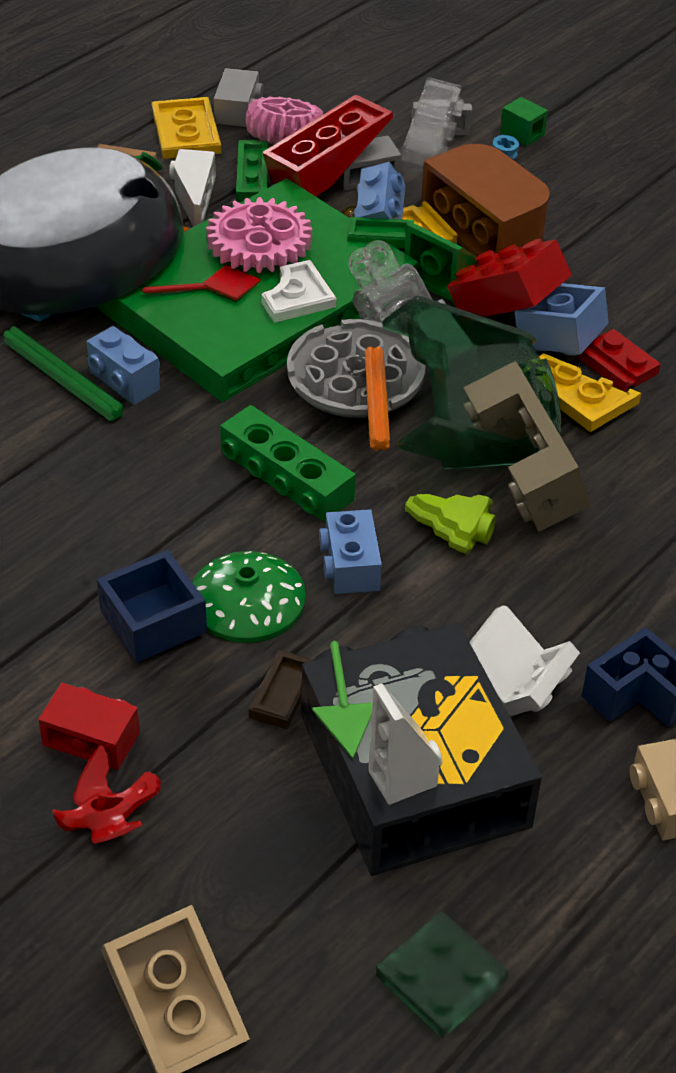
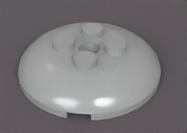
(330, 367)

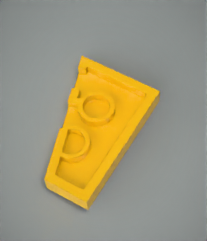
(586, 399)

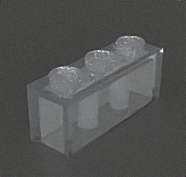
(432, 122)

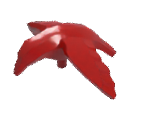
(99, 807)

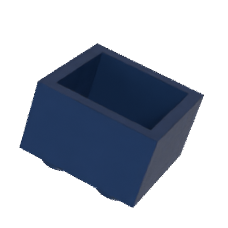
(152, 605)

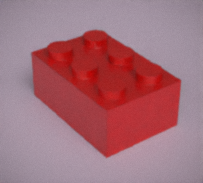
(510, 278)

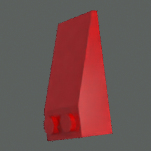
(326, 146)

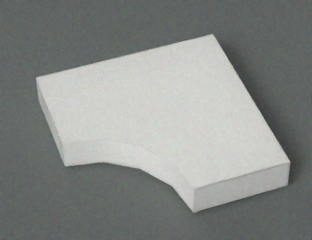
(298, 293)

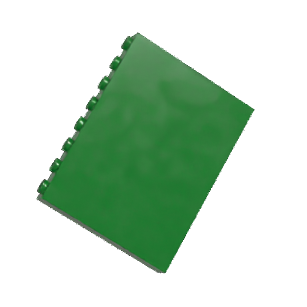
(233, 342)

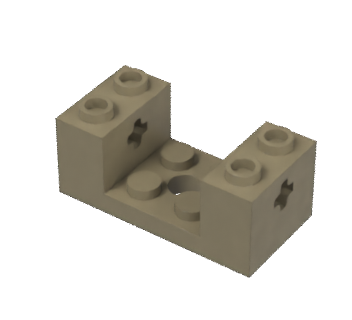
(546, 483)

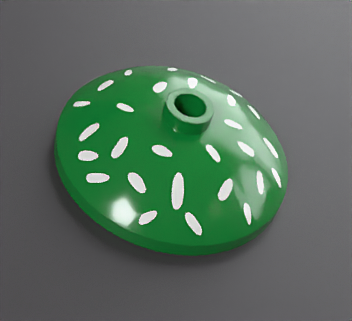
(250, 596)

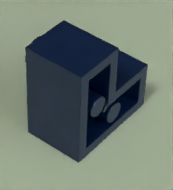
(634, 672)

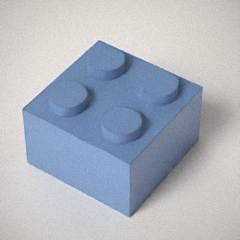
(566, 319)

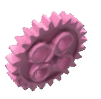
(259, 234)

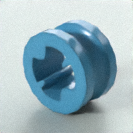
(506, 144)

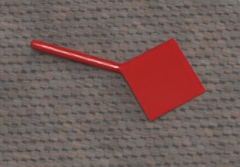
(225, 281)

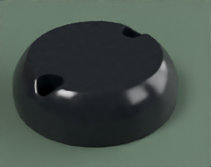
(82, 230)

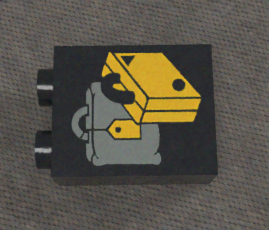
(486, 773)

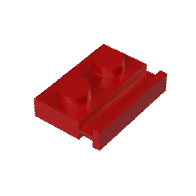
(619, 360)

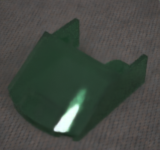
(459, 352)

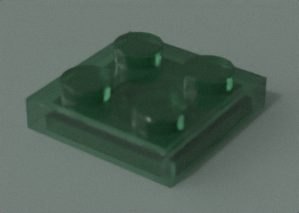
(442, 974)

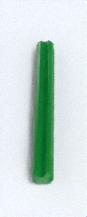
(63, 374)

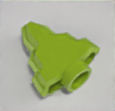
(455, 519)

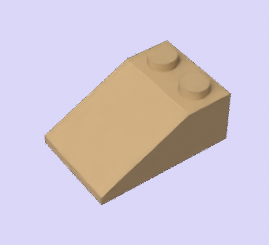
(175, 992)

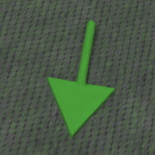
(344, 721)

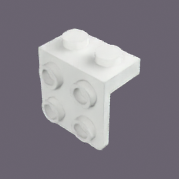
(518, 664)

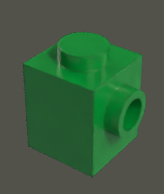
(523, 121)

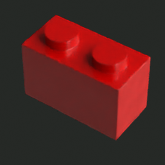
(82, 720)

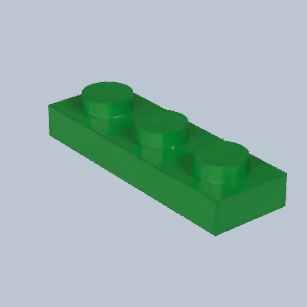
(251, 169)

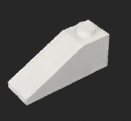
(194, 181)
(400, 753)

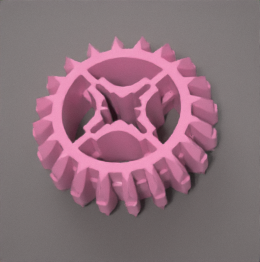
(278, 117)

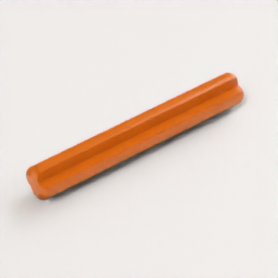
(377, 399)

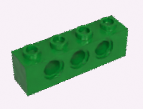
(287, 462)

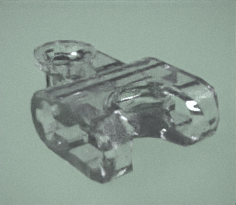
(382, 281)

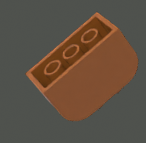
(485, 197)

